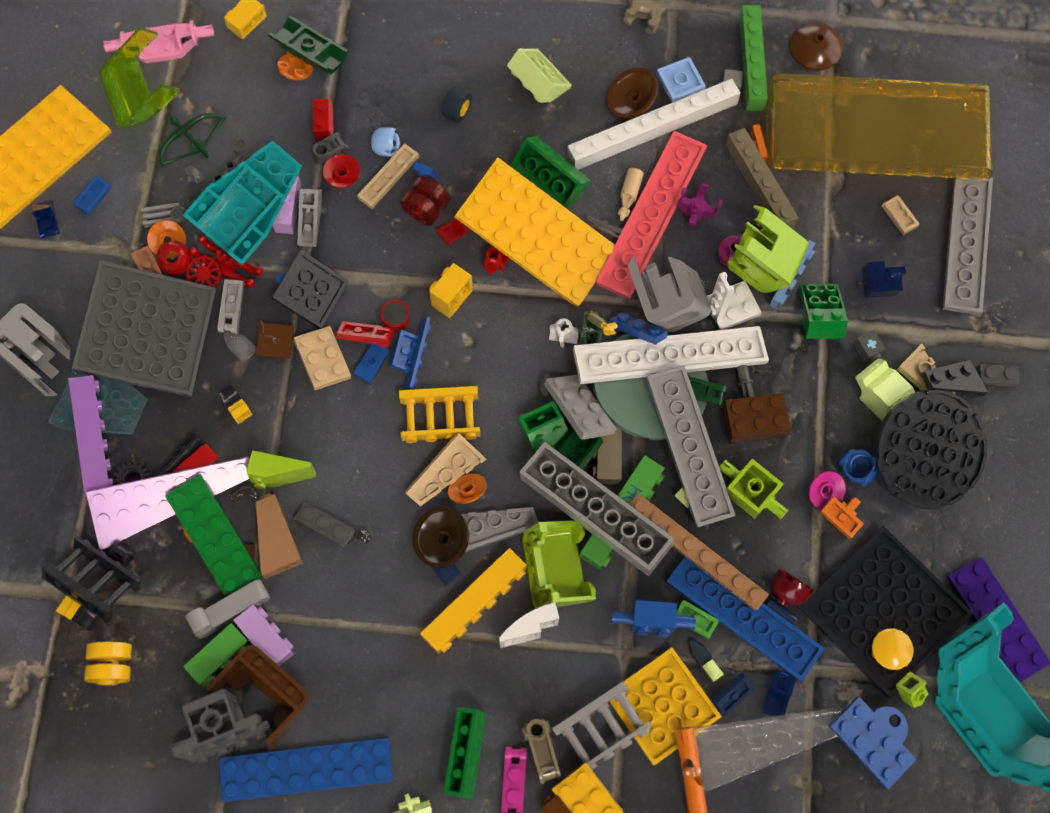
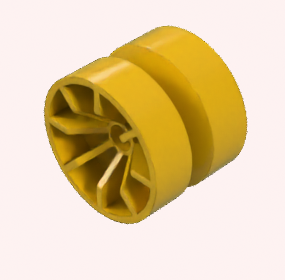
(108, 669)

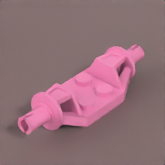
(167, 43)

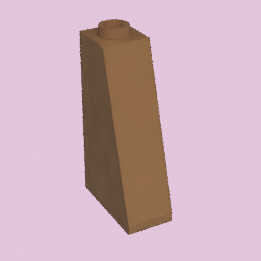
(276, 543)

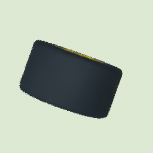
(456, 104)

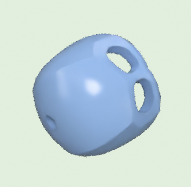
(383, 141)

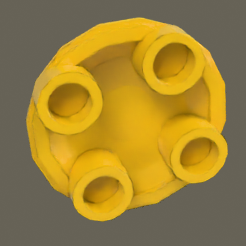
(892, 649)

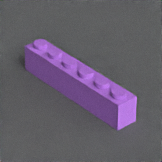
(88, 433)

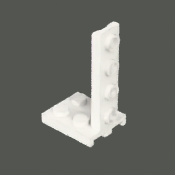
(732, 303)

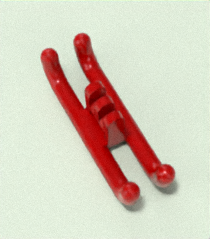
(227, 262)

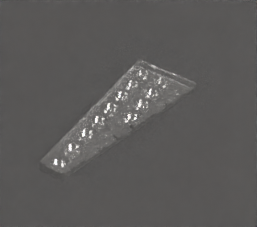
(749, 745)

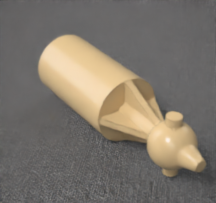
(630, 191)

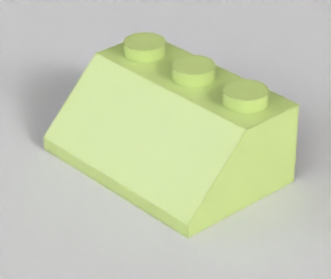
(538, 75)

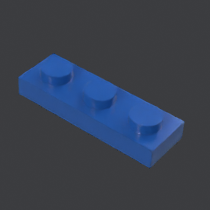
(639, 328)

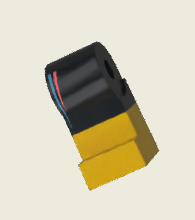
(235, 404)
(77, 613)

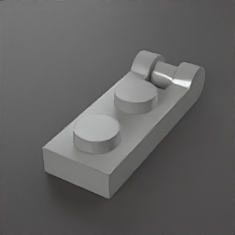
(231, 305)

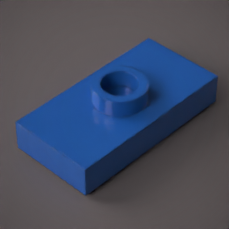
(92, 195)
(371, 363)

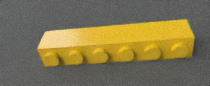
(474, 601)

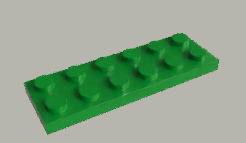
(213, 535)

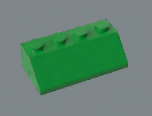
(550, 172)

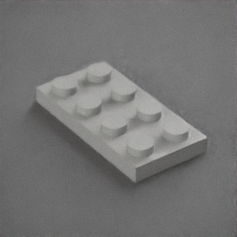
(579, 407)

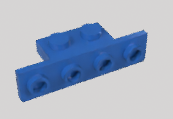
(408, 352)

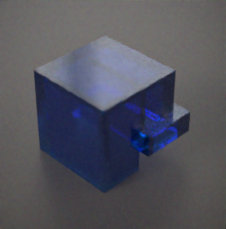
(882, 281)

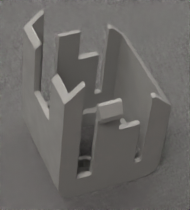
(665, 303)
(24, 340)

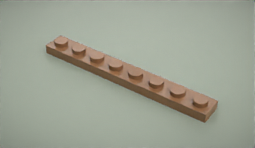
(703, 556)

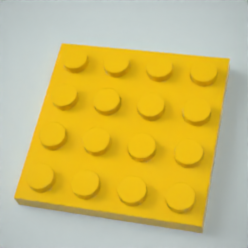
(668, 699)

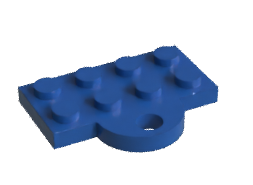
(875, 740)

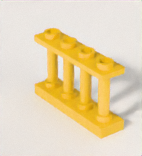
(444, 395)

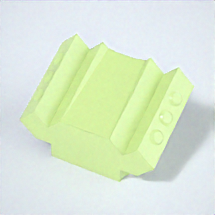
(882, 387)

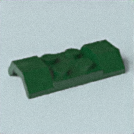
(310, 45)

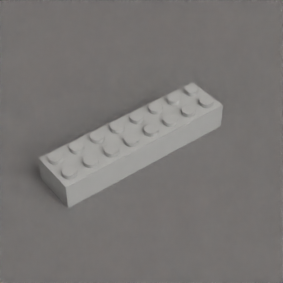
(596, 508)

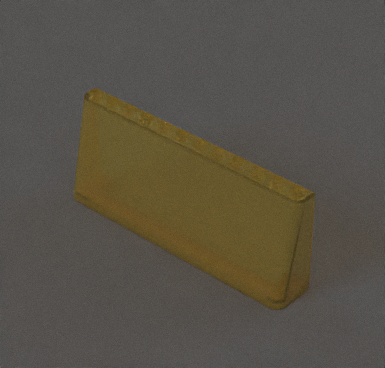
(879, 126)

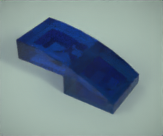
(779, 694)

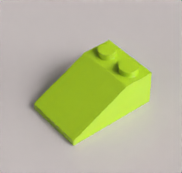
(274, 471)

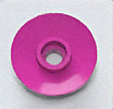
(834, 486)

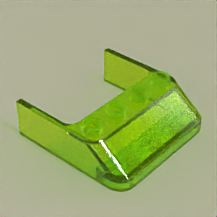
(127, 86)

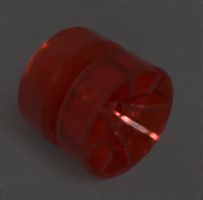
(425, 200)

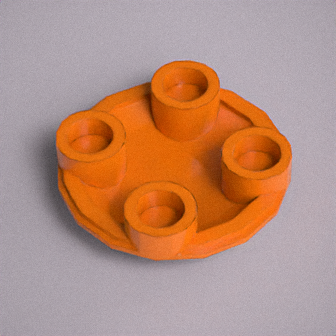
(294, 67)

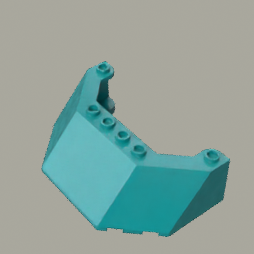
(991, 705)

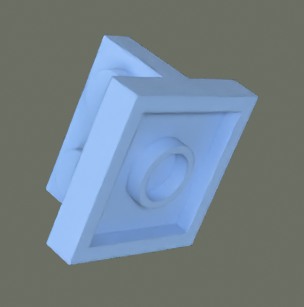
(680, 79)

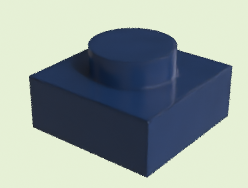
(447, 574)

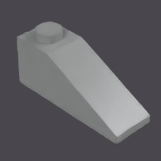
(309, 216)

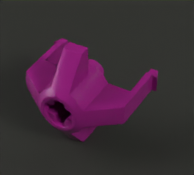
(697, 207)

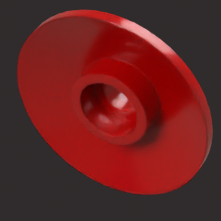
(341, 164)

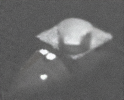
(239, 345)

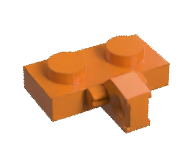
(843, 516)

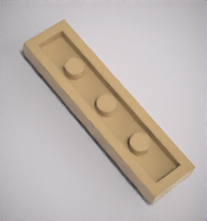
(388, 176)

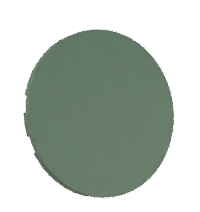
(631, 403)

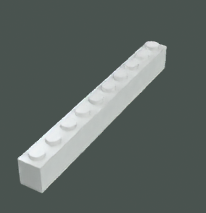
(653, 124)

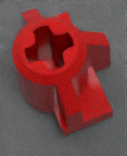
(495, 260)

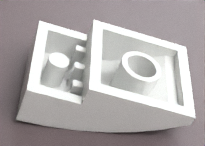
(530, 625)

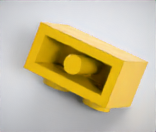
(245, 17)

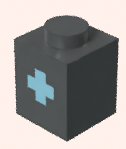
(869, 346)

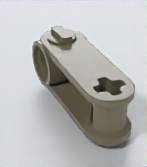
(542, 750)

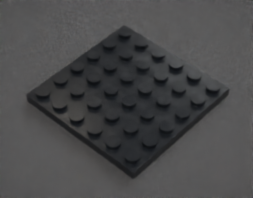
(884, 590)

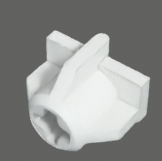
(564, 332)

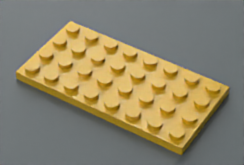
(44, 148)
(536, 232)

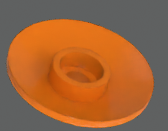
(164, 229)
(467, 488)

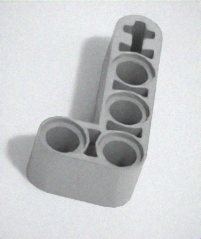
(226, 610)

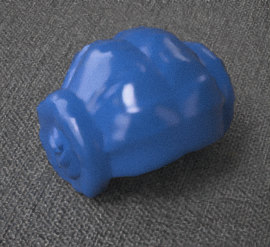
(859, 466)

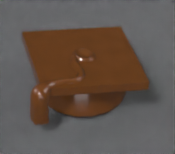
(274, 340)

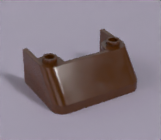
(256, 667)

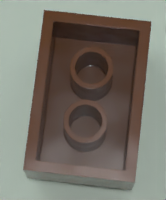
(756, 418)

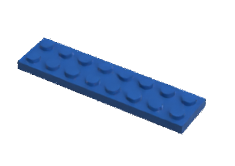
(760, 629)
(305, 770)

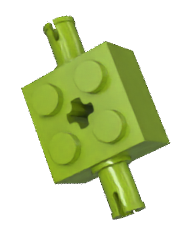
(753, 501)

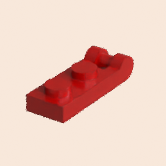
(365, 333)

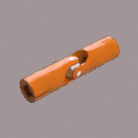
(692, 775)

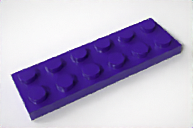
(981, 594)

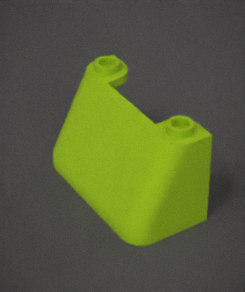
(555, 564)

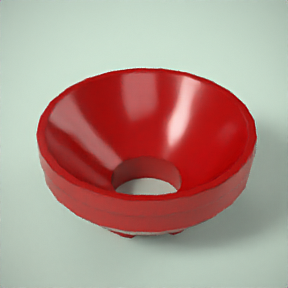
(180, 265)

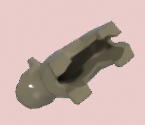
(645, 10)

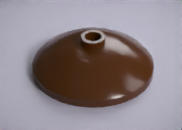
(816, 53)
(628, 87)

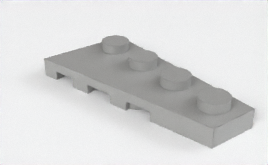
(497, 525)

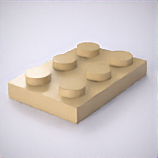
(322, 358)

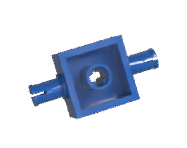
(653, 618)

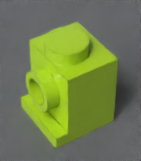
(915, 695)

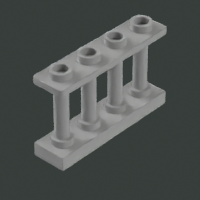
(601, 705)

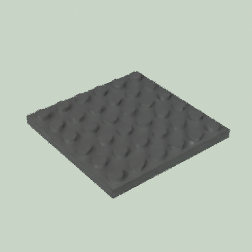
(144, 329)

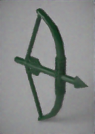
(195, 143)

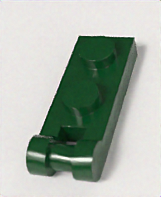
(702, 391)

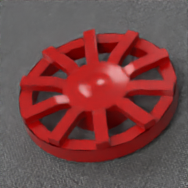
(204, 272)

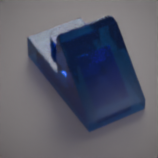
(46, 219)

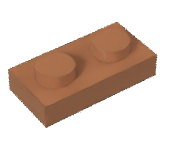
(145, 260)

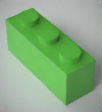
(216, 655)

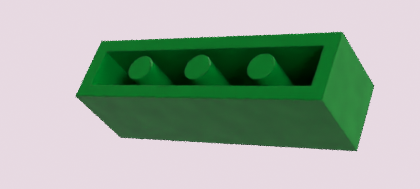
(465, 753)

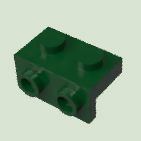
(580, 450)

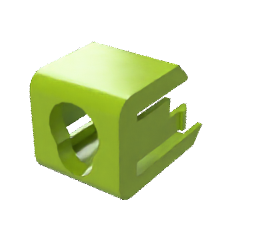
(768, 256)

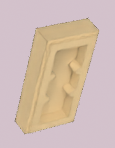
(900, 215)

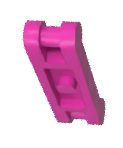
(514, 780)

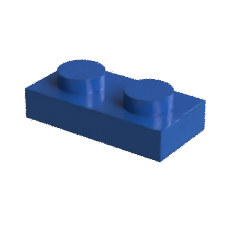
(423, 170)

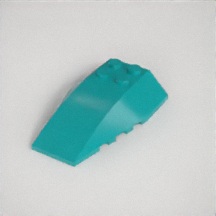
(246, 201)

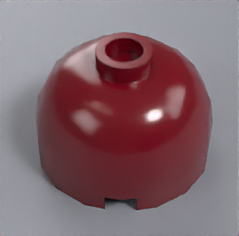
(790, 589)

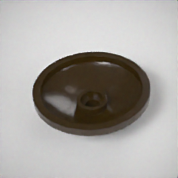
(431, 533)

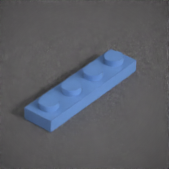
(780, 296)

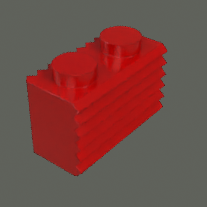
(322, 118)

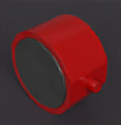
(395, 315)

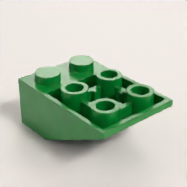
(823, 311)
(542, 426)

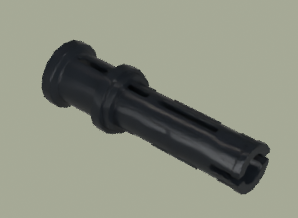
(183, 452)

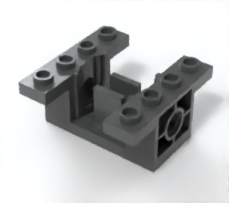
(217, 725)

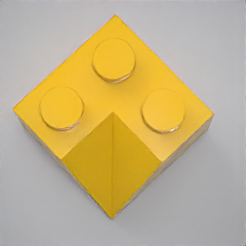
(451, 290)

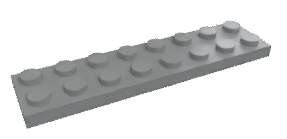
(967, 246)
(690, 446)

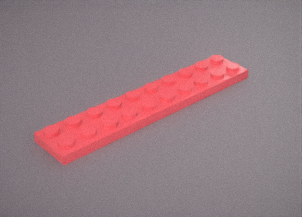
(651, 213)

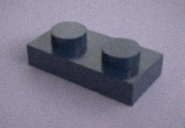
(733, 694)

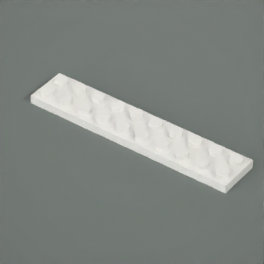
(694, 350)

